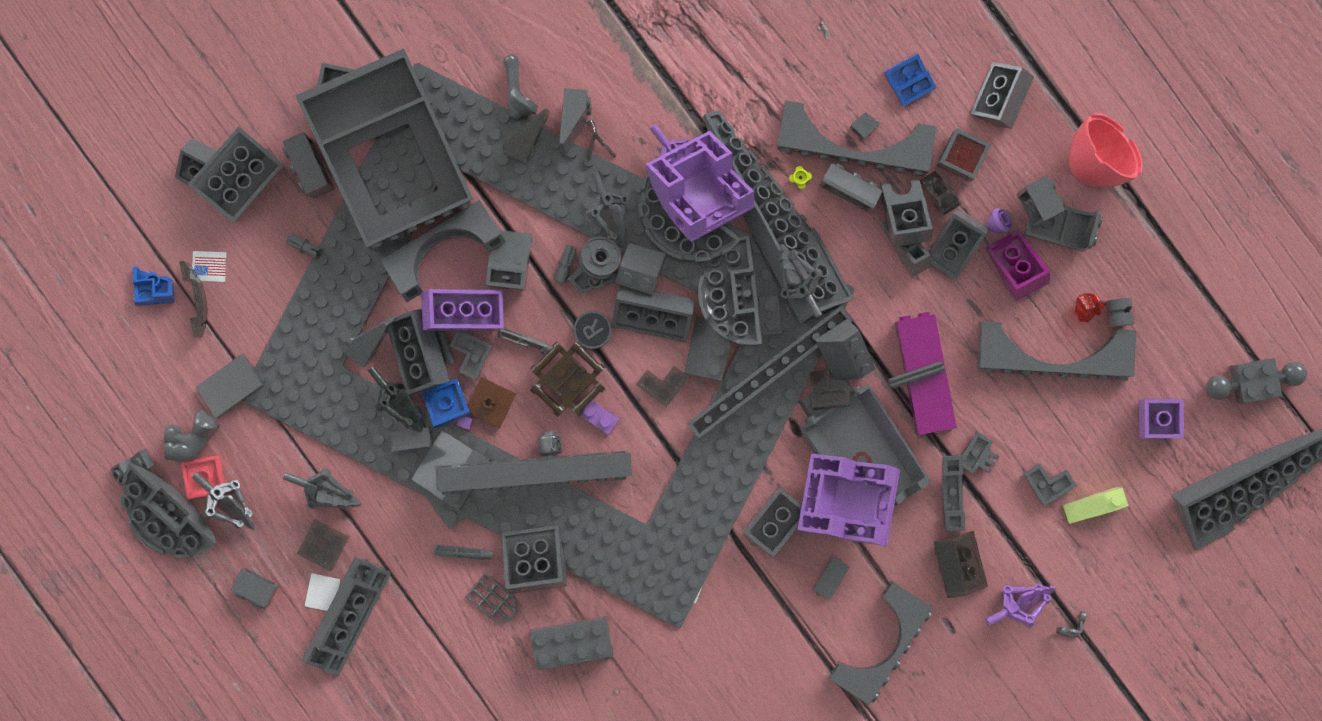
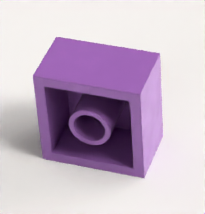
(1161, 418)

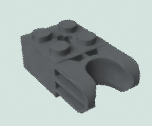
(907, 215)

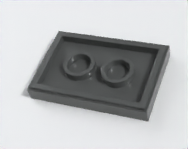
(229, 386)

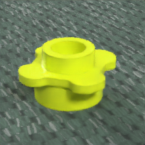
(800, 172)

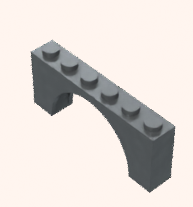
(469, 223)
(866, 681)

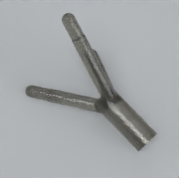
(594, 135)

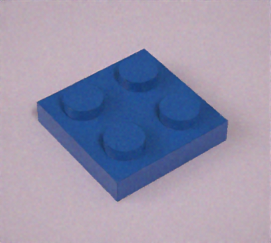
(446, 403)

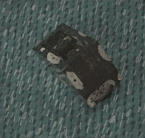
(939, 192)

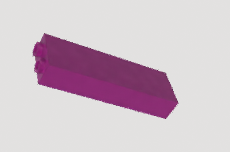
(930, 395)

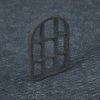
(485, 600)

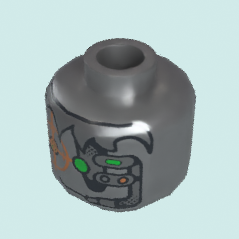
(549, 444)

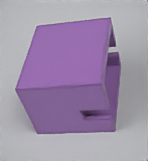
(465, 422)

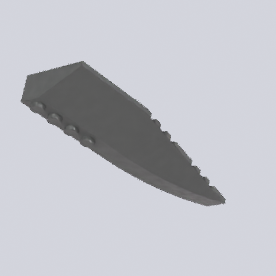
(777, 223)

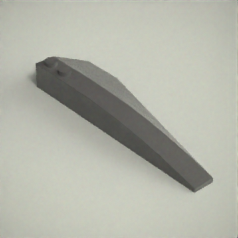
(1236, 491)

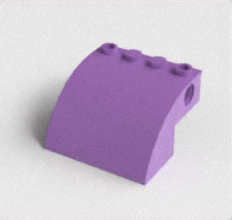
(699, 186)
(849, 499)

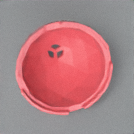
(1103, 154)

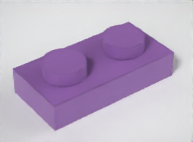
(599, 417)

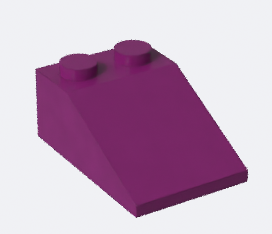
(1018, 265)

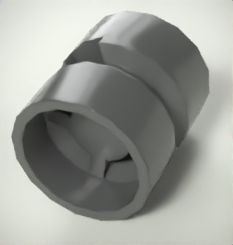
(1120, 312)

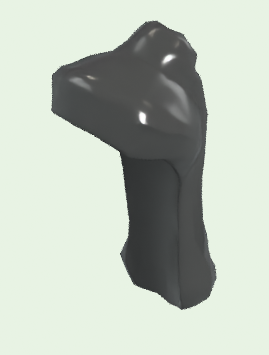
(518, 105)

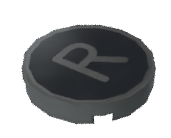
(592, 329)

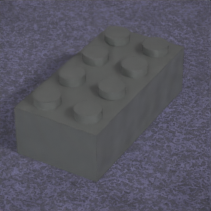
(417, 353)
(571, 642)

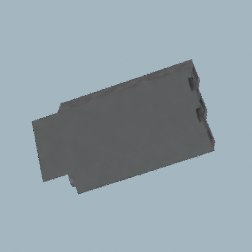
(863, 429)

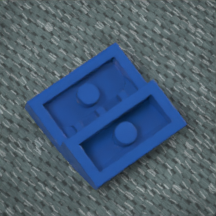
(909, 79)

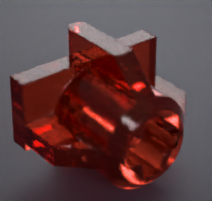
(1088, 306)

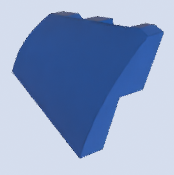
(151, 288)

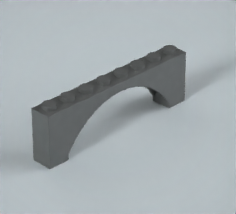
(801, 136)
(1112, 359)

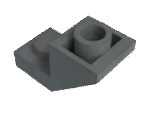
(141, 459)

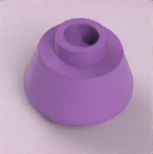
(999, 221)

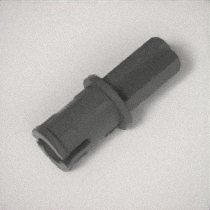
(304, 246)
(565, 264)

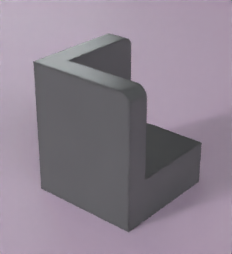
(864, 126)

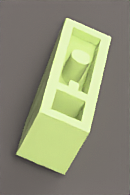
(1095, 505)

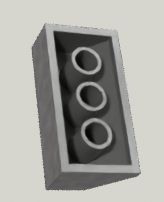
(653, 314)

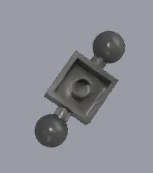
(1256, 380)

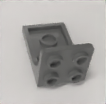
(1069, 229)

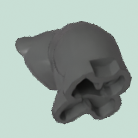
(187, 447)

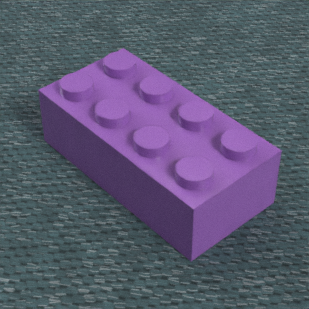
(462, 310)

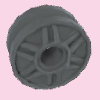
(605, 248)

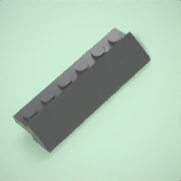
(346, 616)

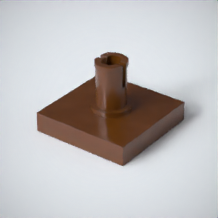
(491, 402)

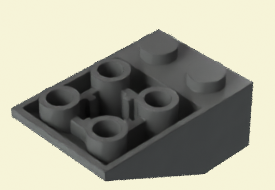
(510, 262)

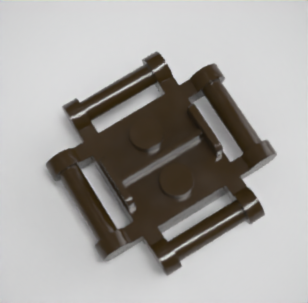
(567, 378)

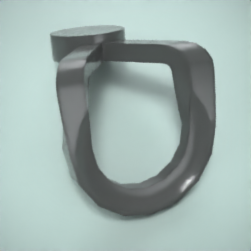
(1061, 630)

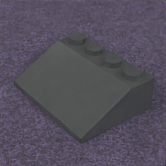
(235, 174)

